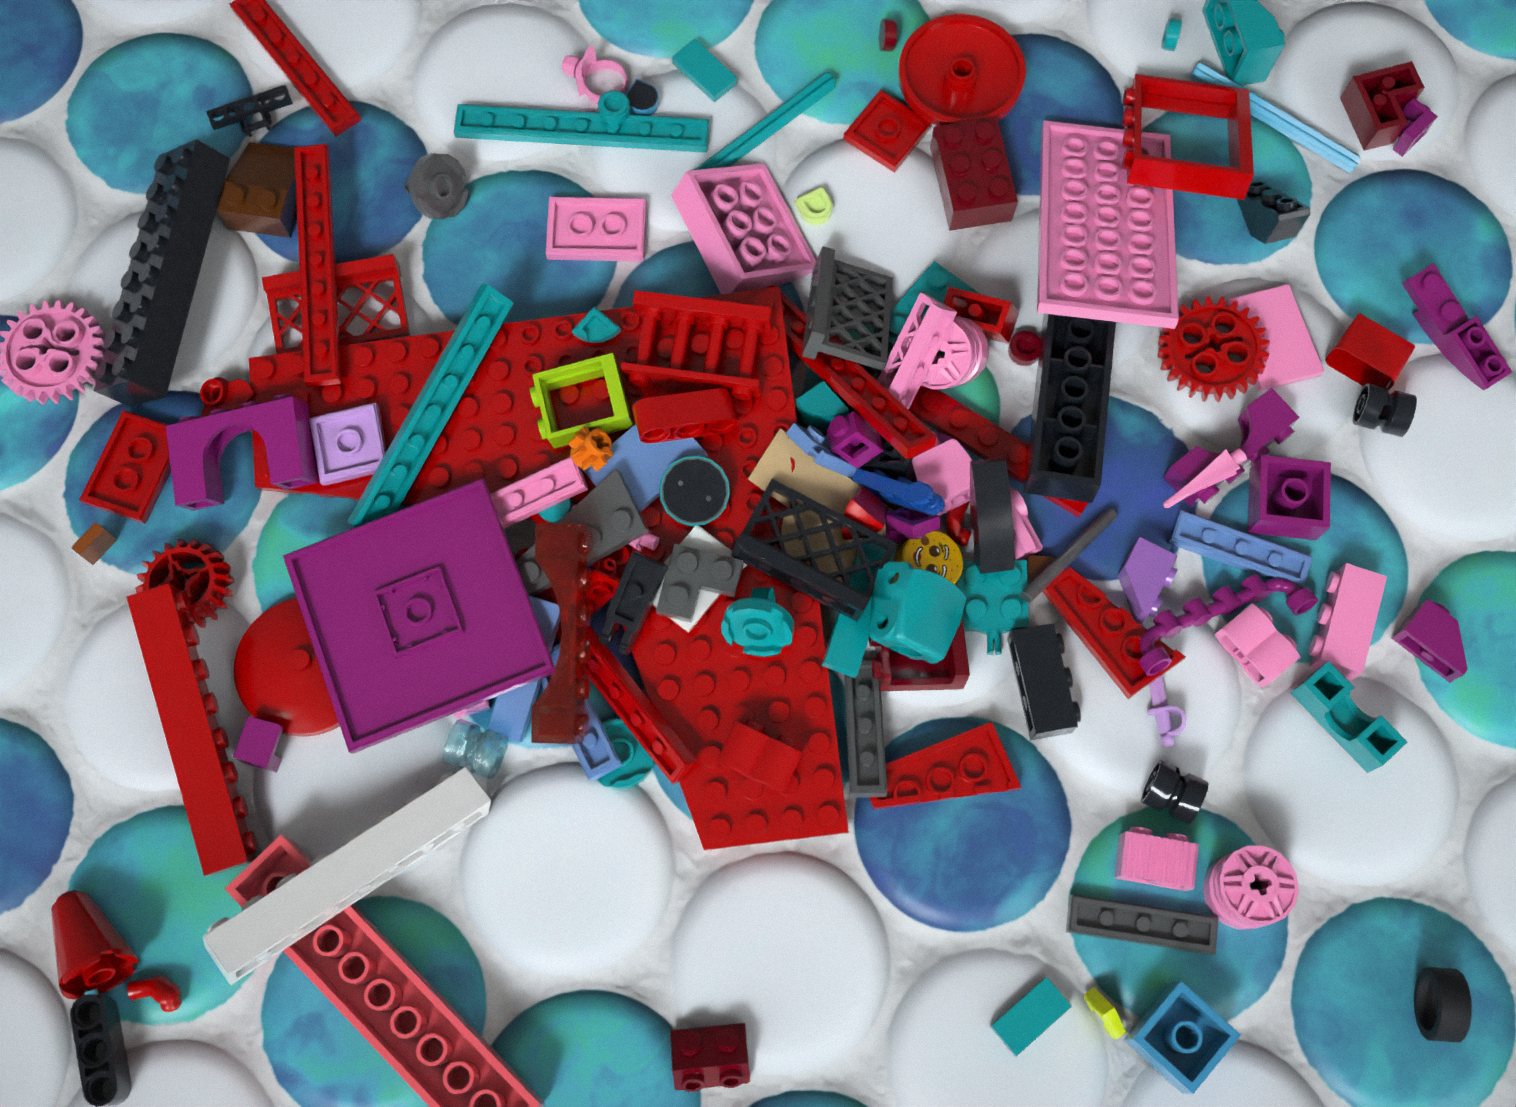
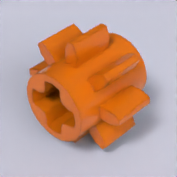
(590, 448)

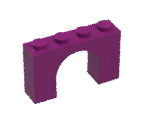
(199, 443)

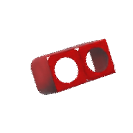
(1370, 353)

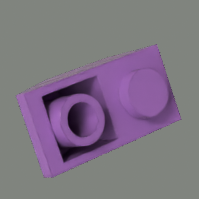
(1144, 575)

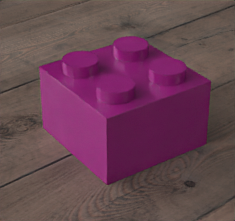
(1289, 497)

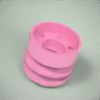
(964, 356)
(1229, 890)

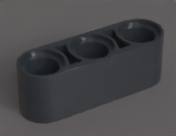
(86, 1038)

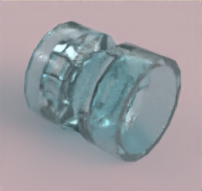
(476, 749)

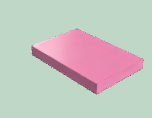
(596, 229)
(1290, 345)

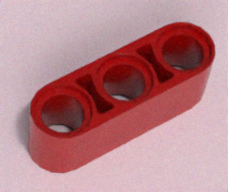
(684, 415)

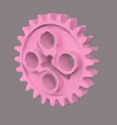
(55, 326)

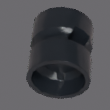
(1396, 412)
(1178, 793)

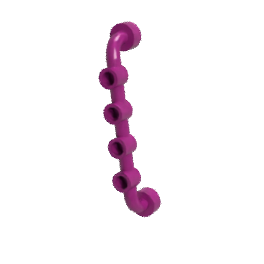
(1225, 602)

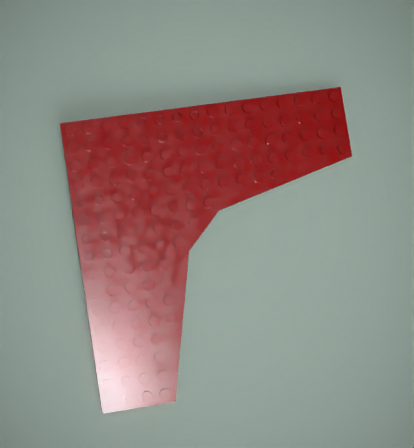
(689, 677)

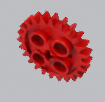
(1225, 374)

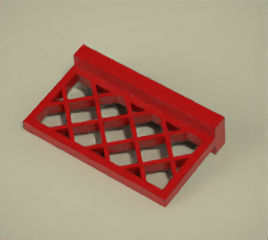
(348, 275)

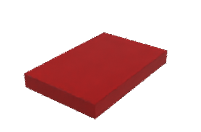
(130, 469)

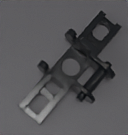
(241, 113)

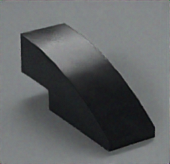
(991, 516)

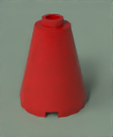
(88, 947)

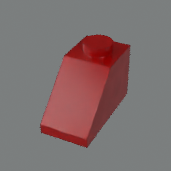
(991, 314)

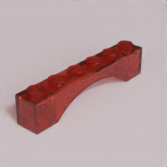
(562, 556)

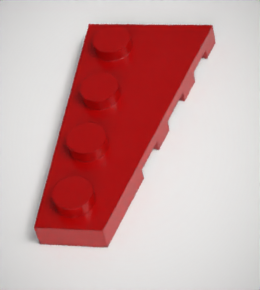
(1105, 631)

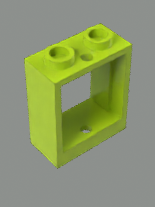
(576, 373)

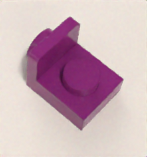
(1419, 121)
(909, 524)

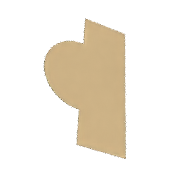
(819, 485)

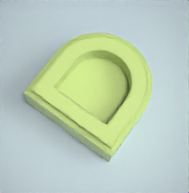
(814, 206)

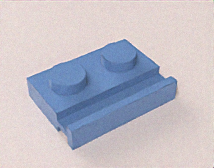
(817, 446)

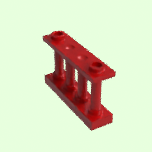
(686, 312)

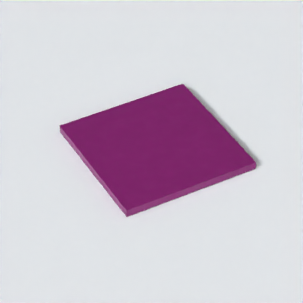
(418, 615)

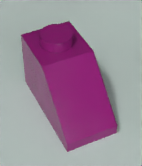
(1434, 639)

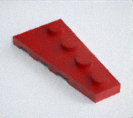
(951, 769)

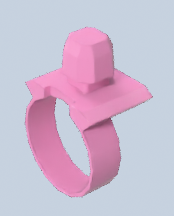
(588, 65)

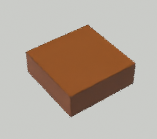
(94, 543)

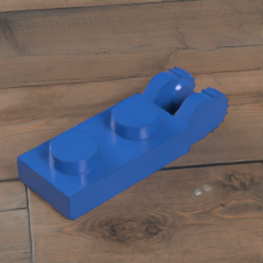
(900, 492)

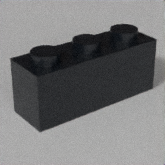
(1043, 681)

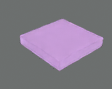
(348, 443)

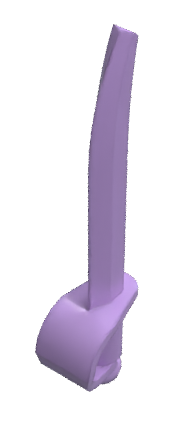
(1163, 711)

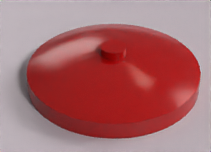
(961, 70)
(281, 674)

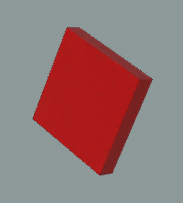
(887, 131)

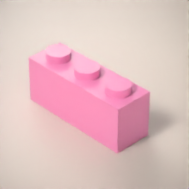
(1347, 620)

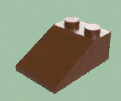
(261, 191)

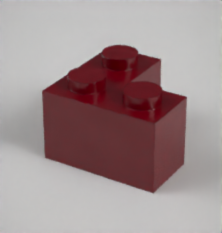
(1377, 100)

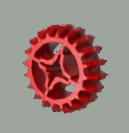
(213, 577)

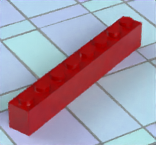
(192, 729)

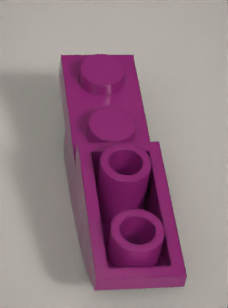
(1453, 333)

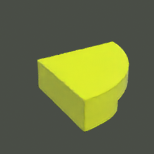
(1106, 1011)

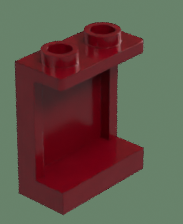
(905, 674)

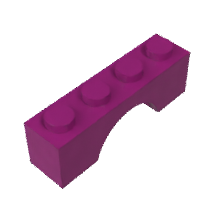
(1260, 423)

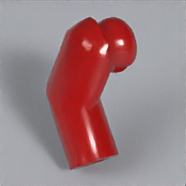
(954, 521)
(159, 988)

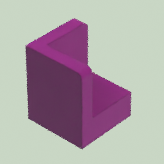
(259, 744)

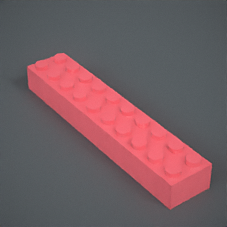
(390, 999)

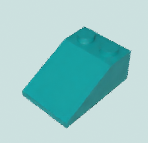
(1244, 38)

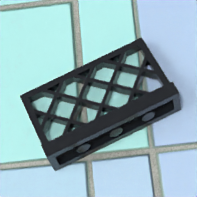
(793, 570)

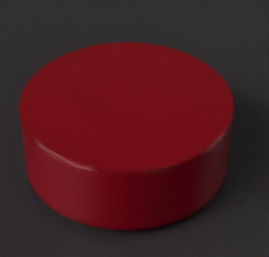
(887, 35)
(1024, 348)

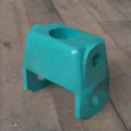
(916, 612)

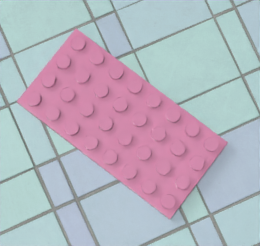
(1101, 240)

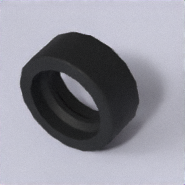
(1442, 1004)

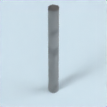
(1068, 555)

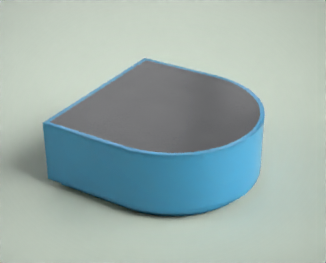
(642, 98)

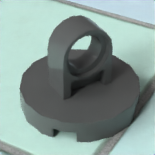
(437, 186)

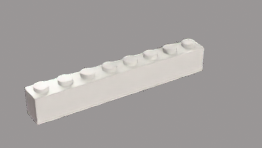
(345, 876)

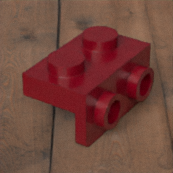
(709, 1057)

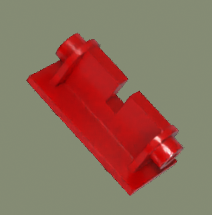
(603, 584)

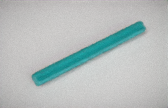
(771, 123)

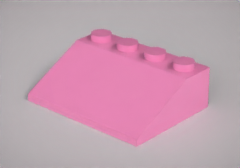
(742, 227)

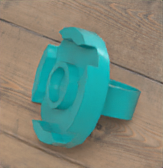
(758, 624)

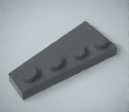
(610, 518)

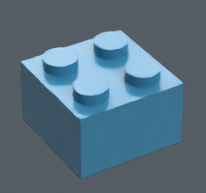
(1182, 1037)

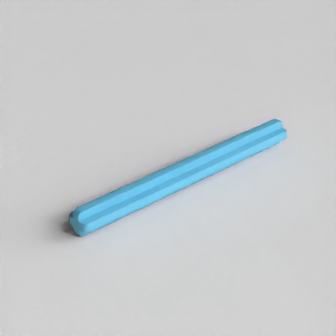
(1284, 122)

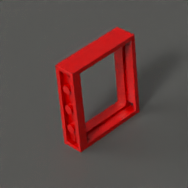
(1194, 99)

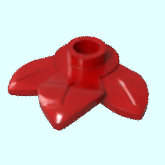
(231, 395)

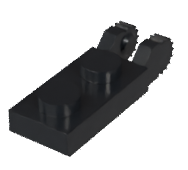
(633, 600)

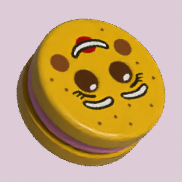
(933, 553)

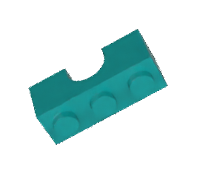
(1365, 738)

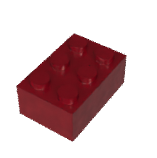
(973, 173)

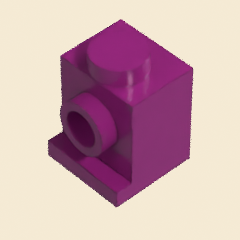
(849, 432)

